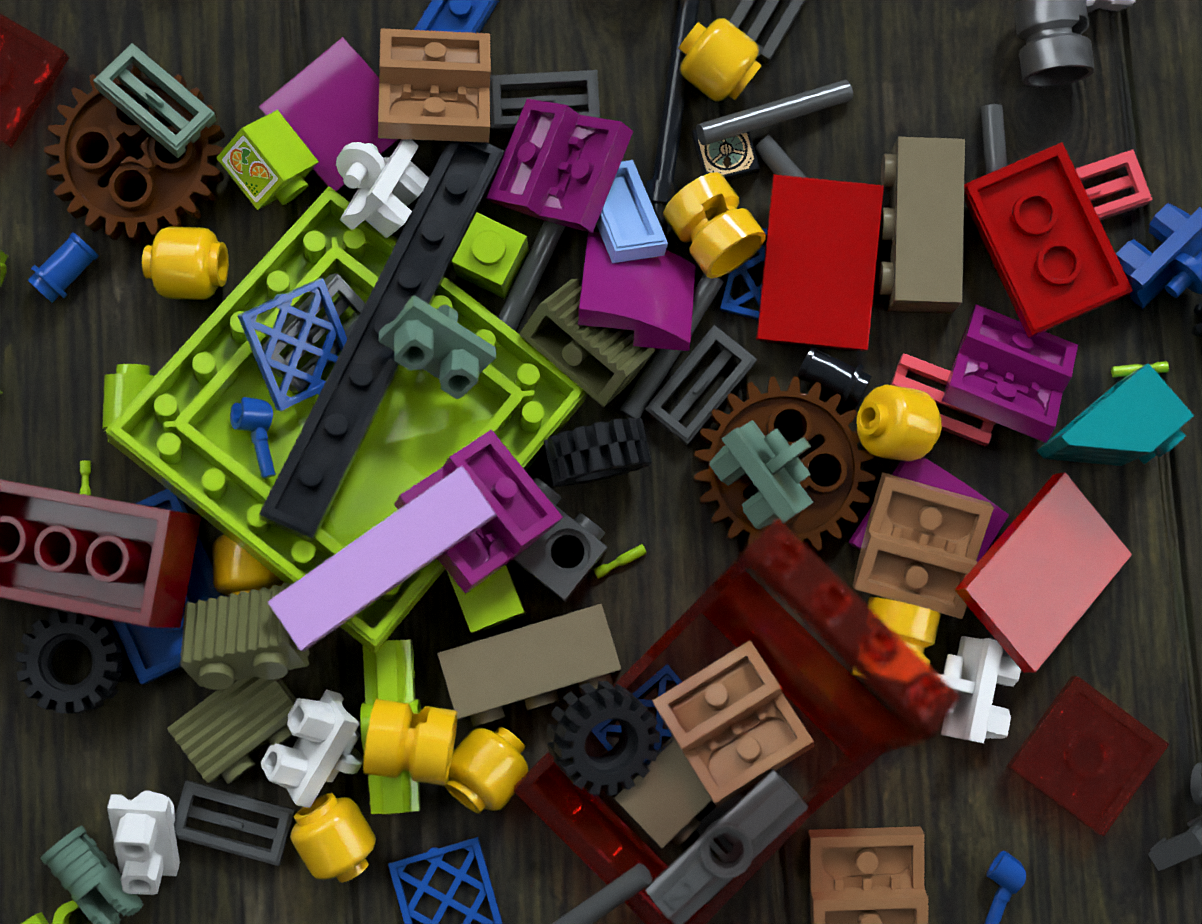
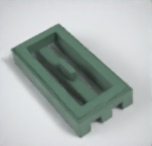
(187, 130)

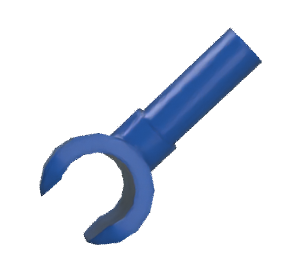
(255, 416)
(1011, 876)

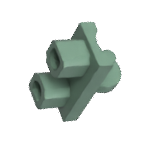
(438, 344)
(771, 467)

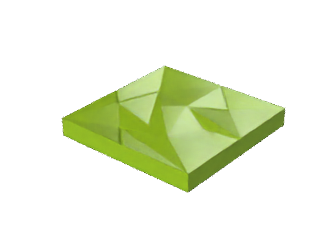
(186, 440)

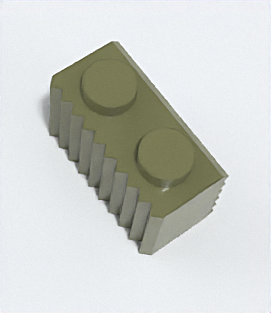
(591, 356)
(237, 640)
(233, 725)

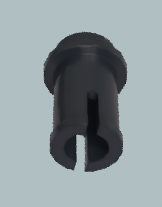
(834, 376)

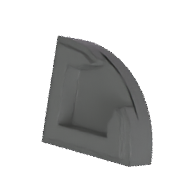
(1179, 848)

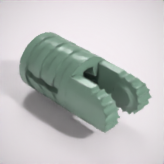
(90, 878)

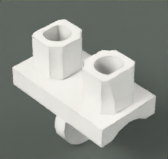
(383, 185)
(974, 677)
(322, 748)
(144, 840)

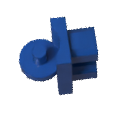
(1173, 264)

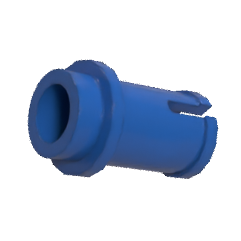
(62, 268)

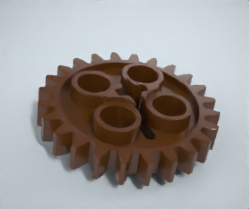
(169, 188)
(816, 419)

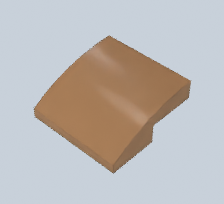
(434, 85)
(920, 544)
(733, 723)
(867, 876)

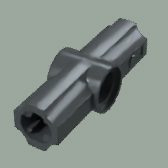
(699, 875)

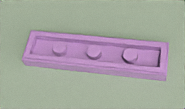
(382, 558)

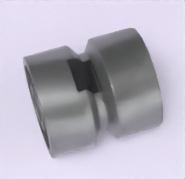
(1054, 46)

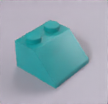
(1125, 424)

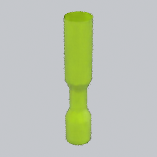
(1125, 370)
(85, 470)
(621, 560)

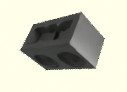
(538, 557)

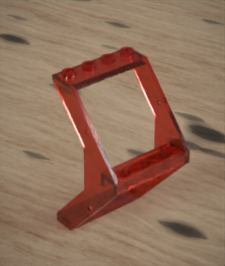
(806, 676)

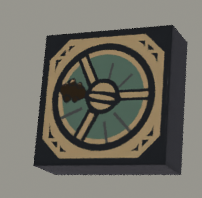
(729, 157)

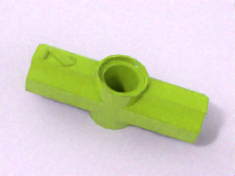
(390, 677)

